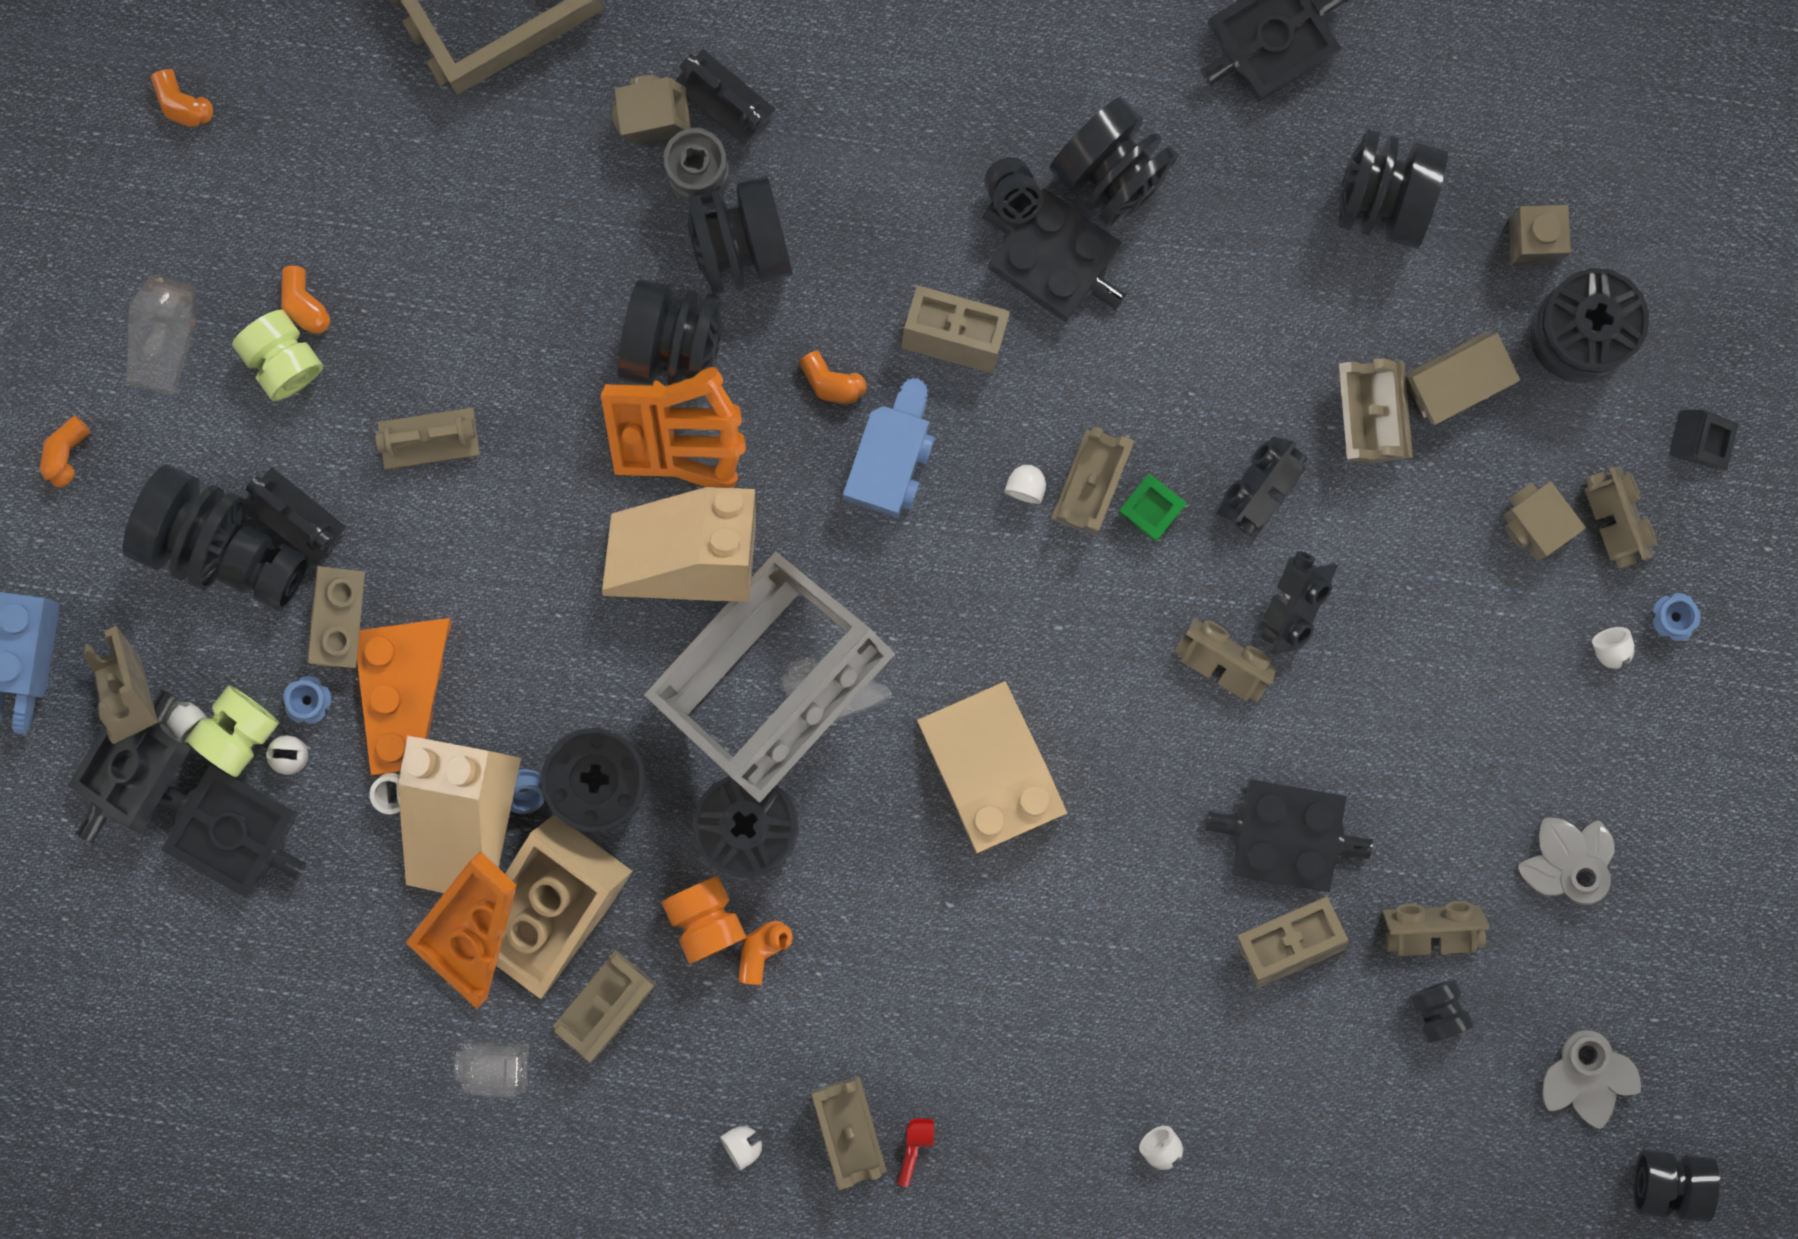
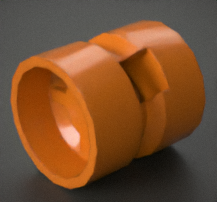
(703, 919)

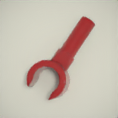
(919, 1134)

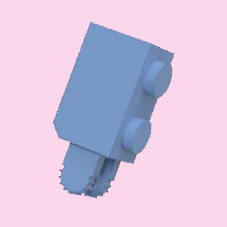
(890, 452)
(25, 652)

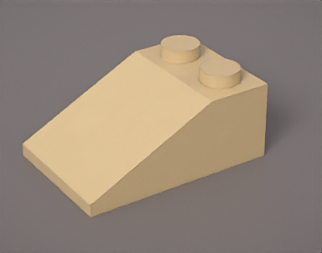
(684, 547)
(991, 767)
(452, 808)
(558, 901)

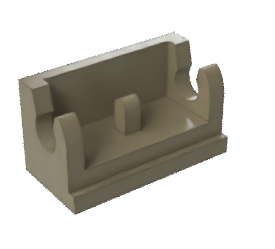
(955, 329)
(1461, 377)
(1375, 411)
(1092, 481)
(121, 688)
(1292, 942)
(604, 1006)
(849, 1132)

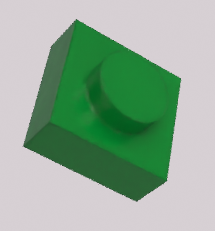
(1152, 507)

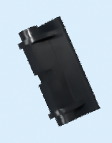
(723, 96)
(1274, 466)
(293, 514)
(1291, 622)

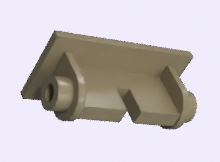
(428, 438)
(1618, 498)
(335, 617)
(1243, 665)
(1457, 925)

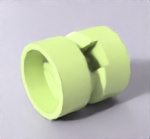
(273, 349)
(218, 742)

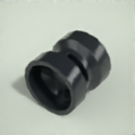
(1013, 190)
(1441, 1011)

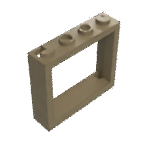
(499, 52)

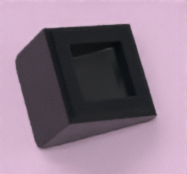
(1703, 438)

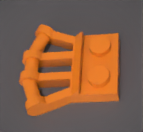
(643, 427)

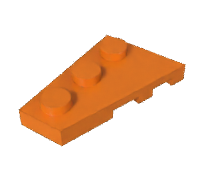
(399, 686)
(467, 929)

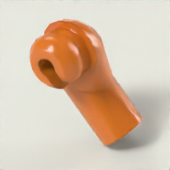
(177, 105)
(299, 304)
(829, 385)
(56, 451)
(759, 946)

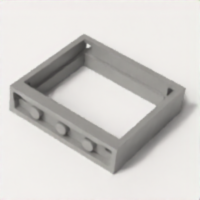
(807, 709)

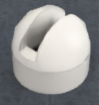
(1026, 484)
(1614, 647)
(184, 719)
(285, 765)
(381, 794)
(1161, 1147)
(738, 1148)

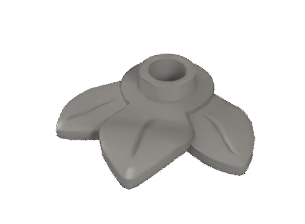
(1566, 855)
(1590, 1085)

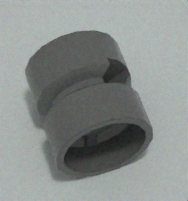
(696, 164)

